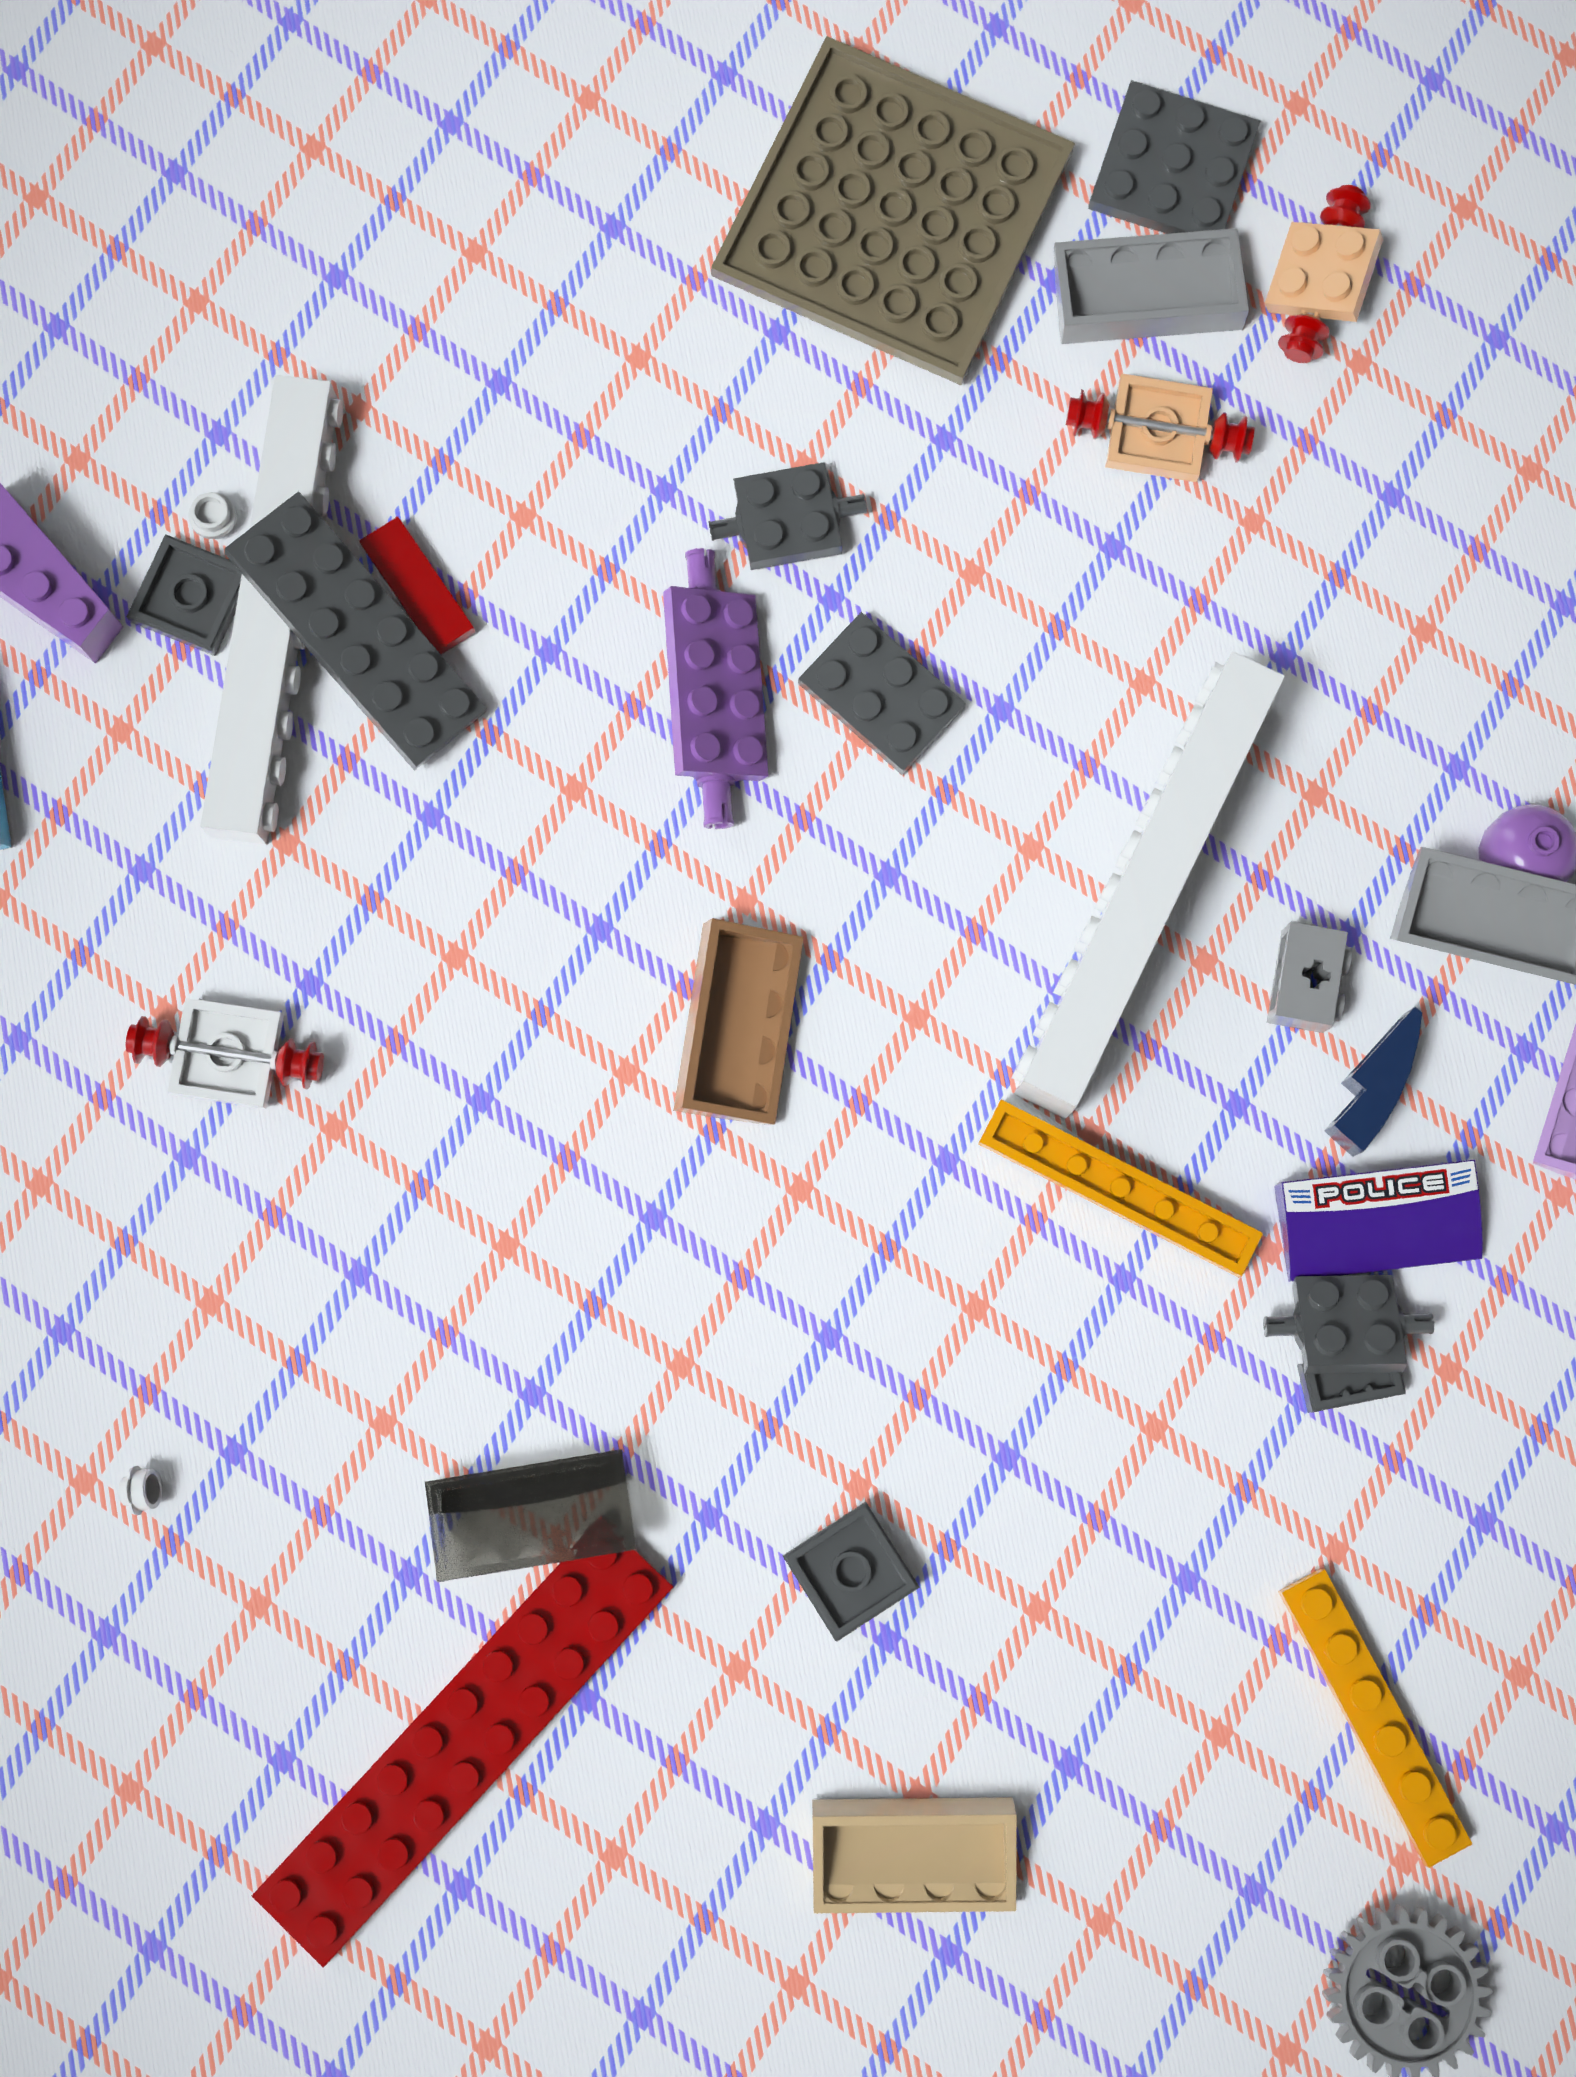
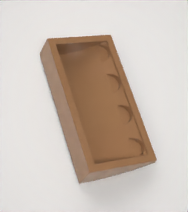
(738, 1023)

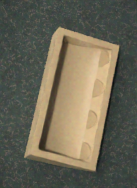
(914, 1855)

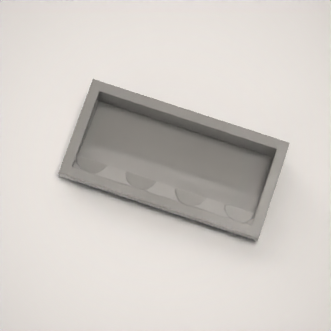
(1150, 286)
(1489, 914)

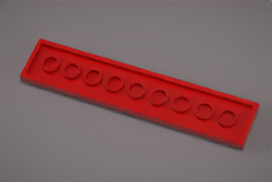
(458, 1748)

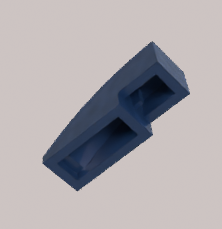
(1377, 1085)

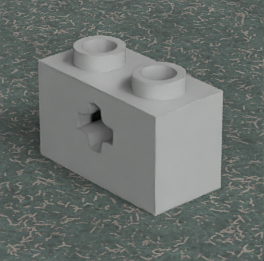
(1291, 998)

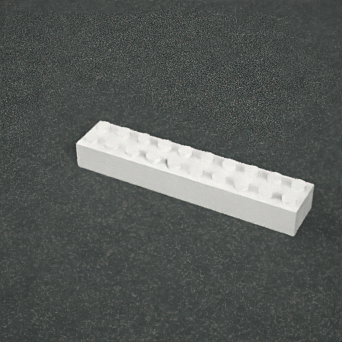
(1151, 880)

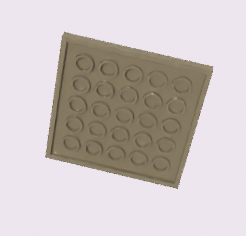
(893, 210)

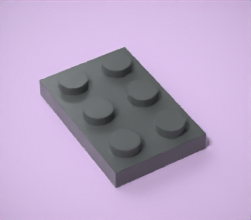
(881, 693)

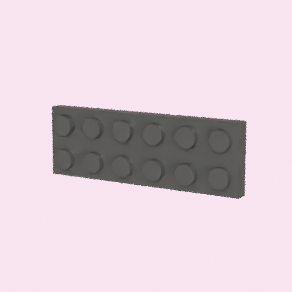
(355, 630)

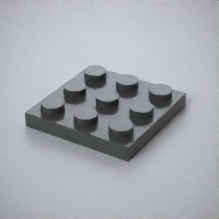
(1173, 162)

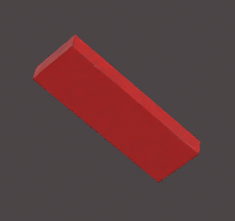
(417, 585)

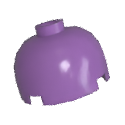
(1531, 841)

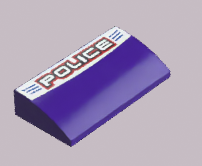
(1380, 1220)

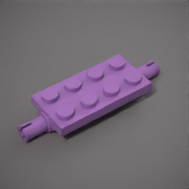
(714, 686)

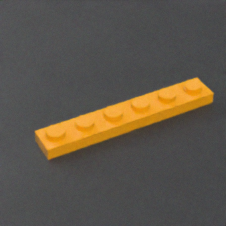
(1120, 1188)
(1375, 1718)

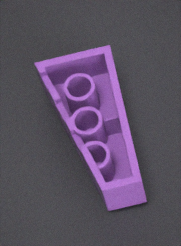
(47, 587)

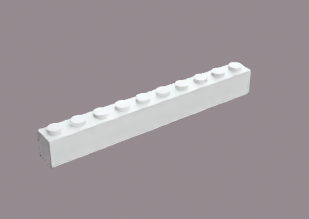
(262, 647)

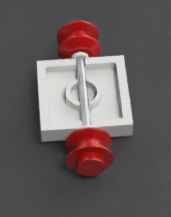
(225, 1053)

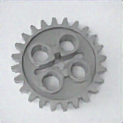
(1386, 2033)

